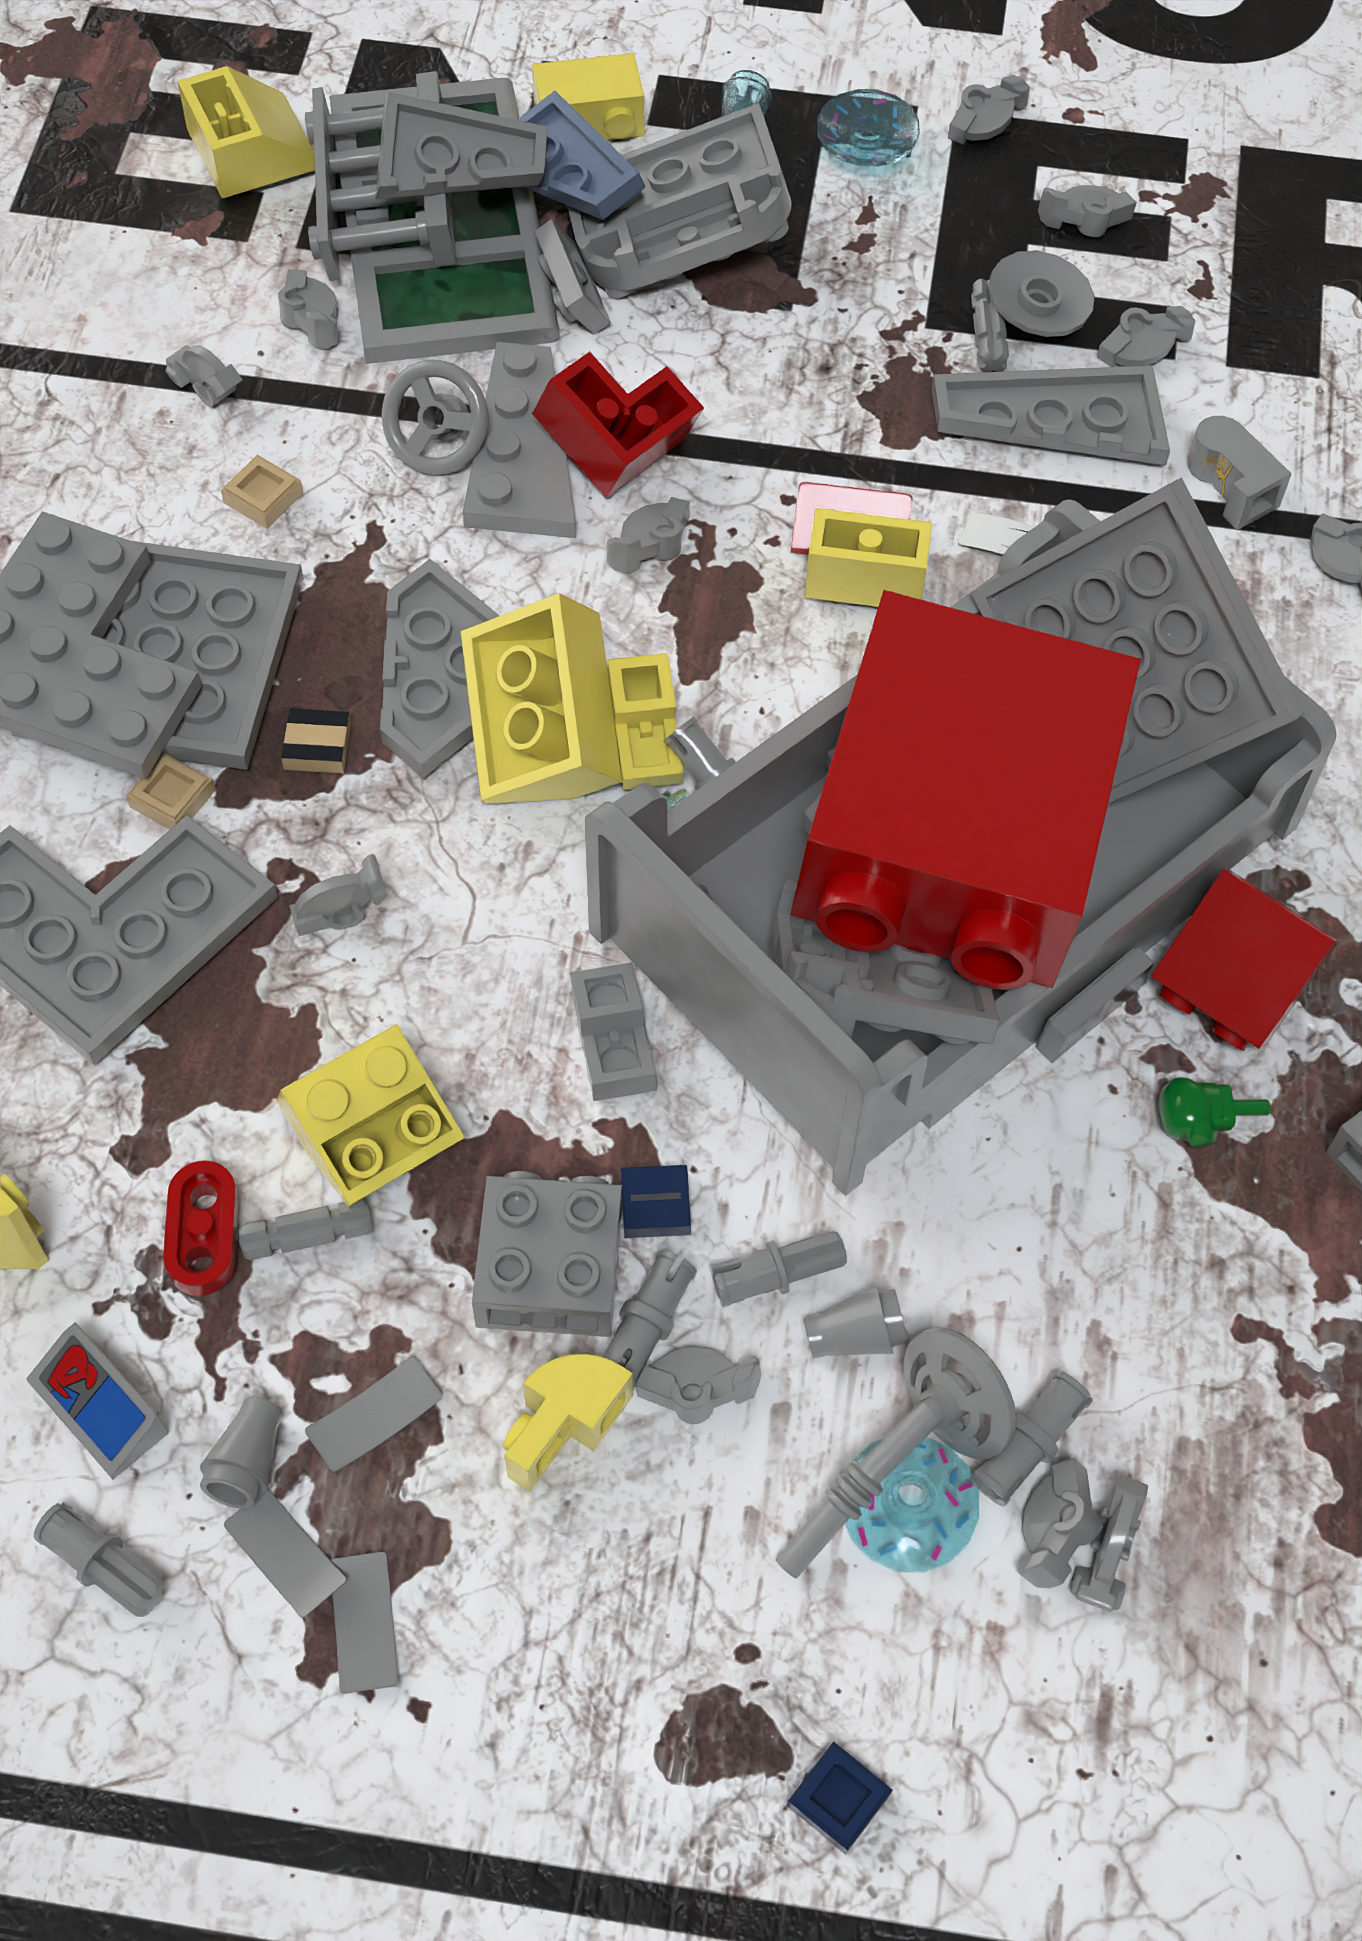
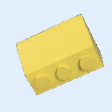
(541, 703)

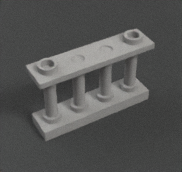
(430, 226)

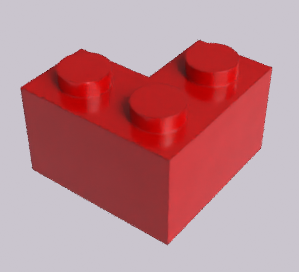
(615, 431)

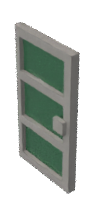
(456, 308)

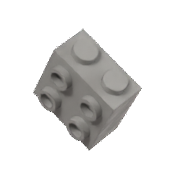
(548, 1255)

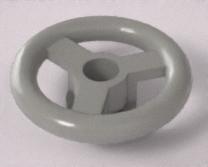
(454, 411)

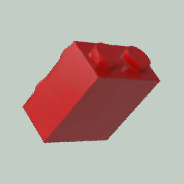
(1242, 961)

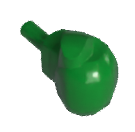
(1201, 1109)

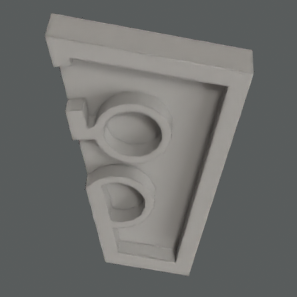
(454, 149)

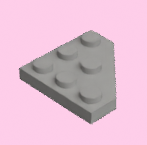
(424, 667)

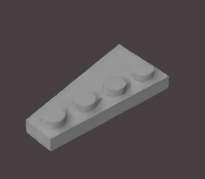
(1072, 410)
(520, 471)

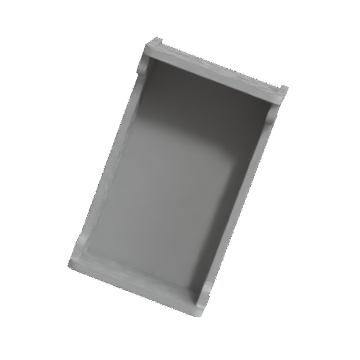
(748, 837)

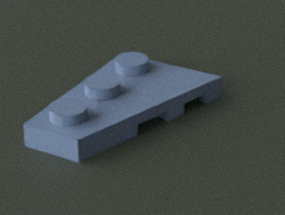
(580, 163)

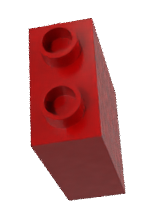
(967, 793)

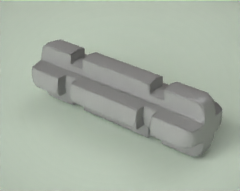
(989, 330)
(304, 1229)

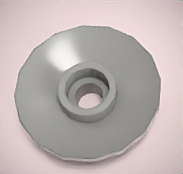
(1041, 293)

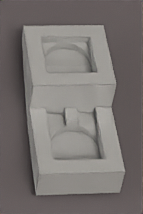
(613, 1031)

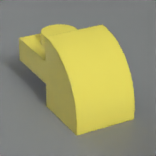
(643, 719)
(570, 1398)

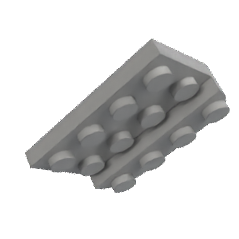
(700, 204)
(883, 988)

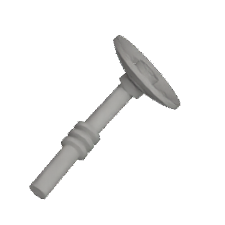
(934, 1411)

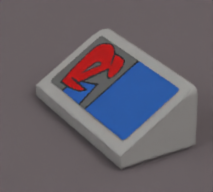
(96, 1402)

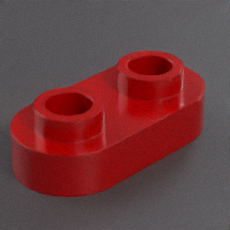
(201, 1232)

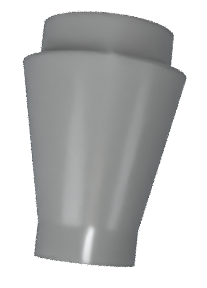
(858, 1326)
(242, 1457)

